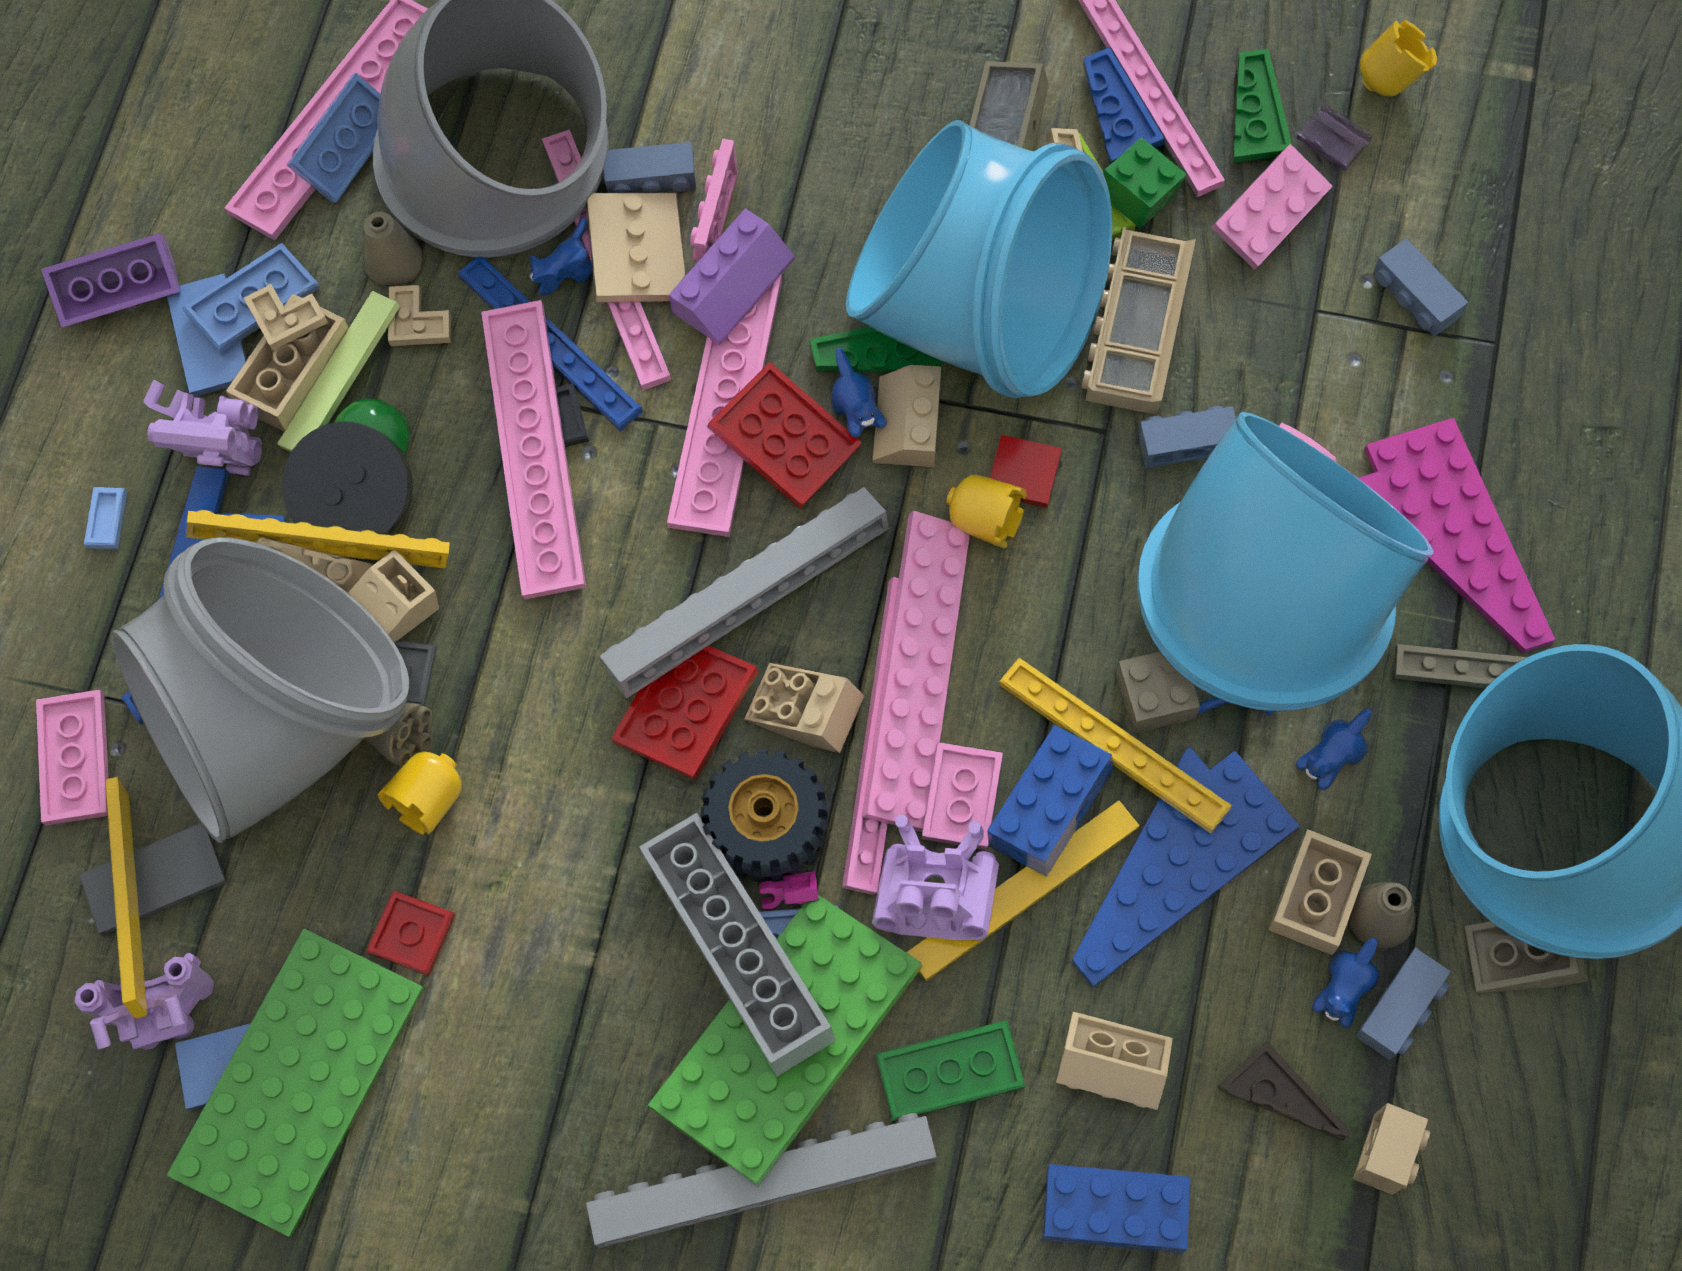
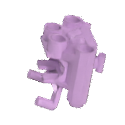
(211, 439)
(931, 909)
(167, 999)

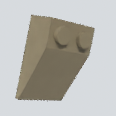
(1509, 964)

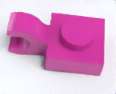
(794, 889)

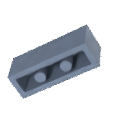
(650, 169)
(1420, 287)
(1183, 436)
(1404, 1005)

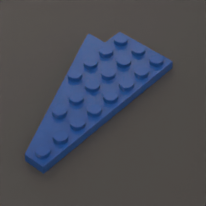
(1182, 864)

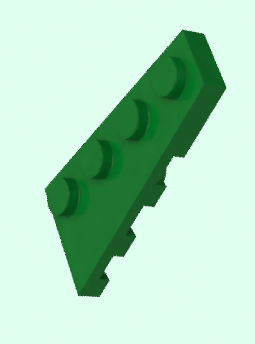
(1259, 113)
(867, 352)

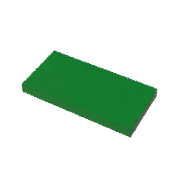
(950, 1070)

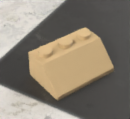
(911, 408)
(1115, 1061)

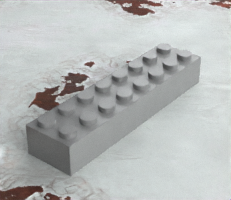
(738, 945)

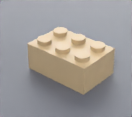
(1320, 892)

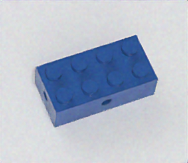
(1050, 800)
(1116, 1208)

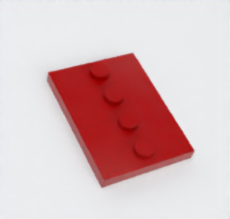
(784, 435)
(686, 711)

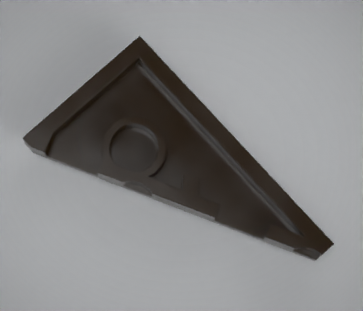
(1275, 1086)

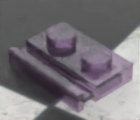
(1334, 137)

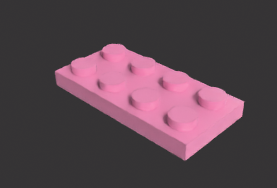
(719, 193)
(1271, 206)
(72, 757)

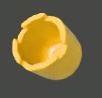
(1396, 59)
(986, 508)
(423, 790)

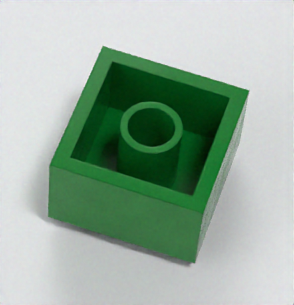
(1142, 182)

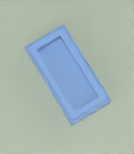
(105, 518)

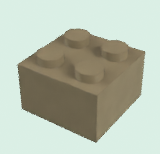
(1155, 693)

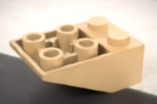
(395, 595)
(805, 706)

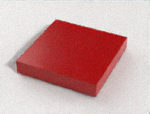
(1028, 467)
(410, 933)

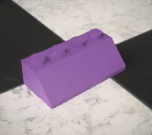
(731, 277)
(112, 279)

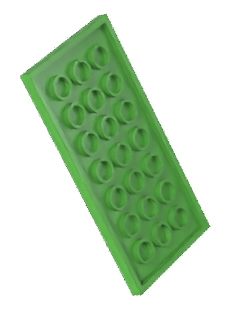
(296, 1083)
(725, 1087)

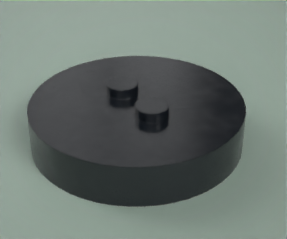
(347, 479)

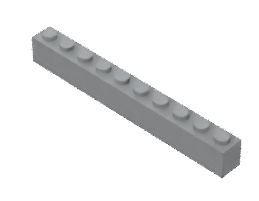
(744, 592)
(797, 1173)

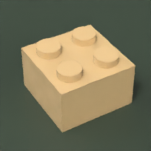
(1392, 1149)

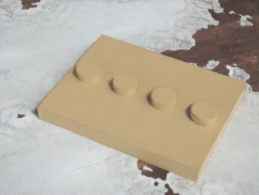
(635, 246)

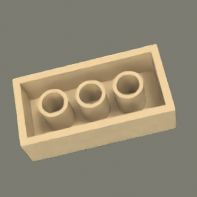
(283, 377)

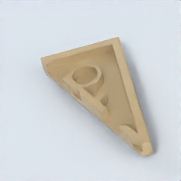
(339, 569)

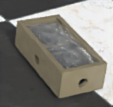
(1011, 102)

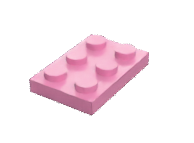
(961, 792)

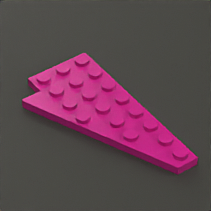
(1442, 494)

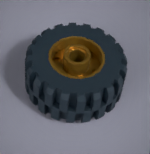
(759, 787)

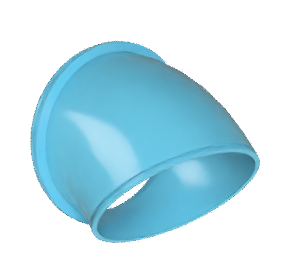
(990, 258)
(1276, 573)
(1632, 890)

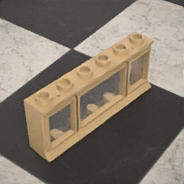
(1138, 321)

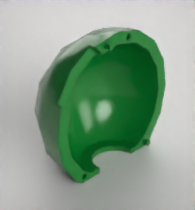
(380, 416)

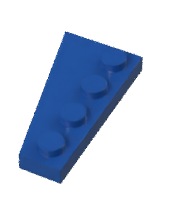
(1118, 105)

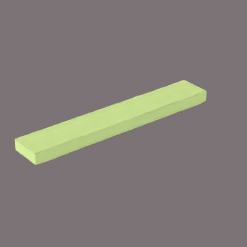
(341, 369)

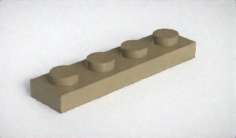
(1450, 666)

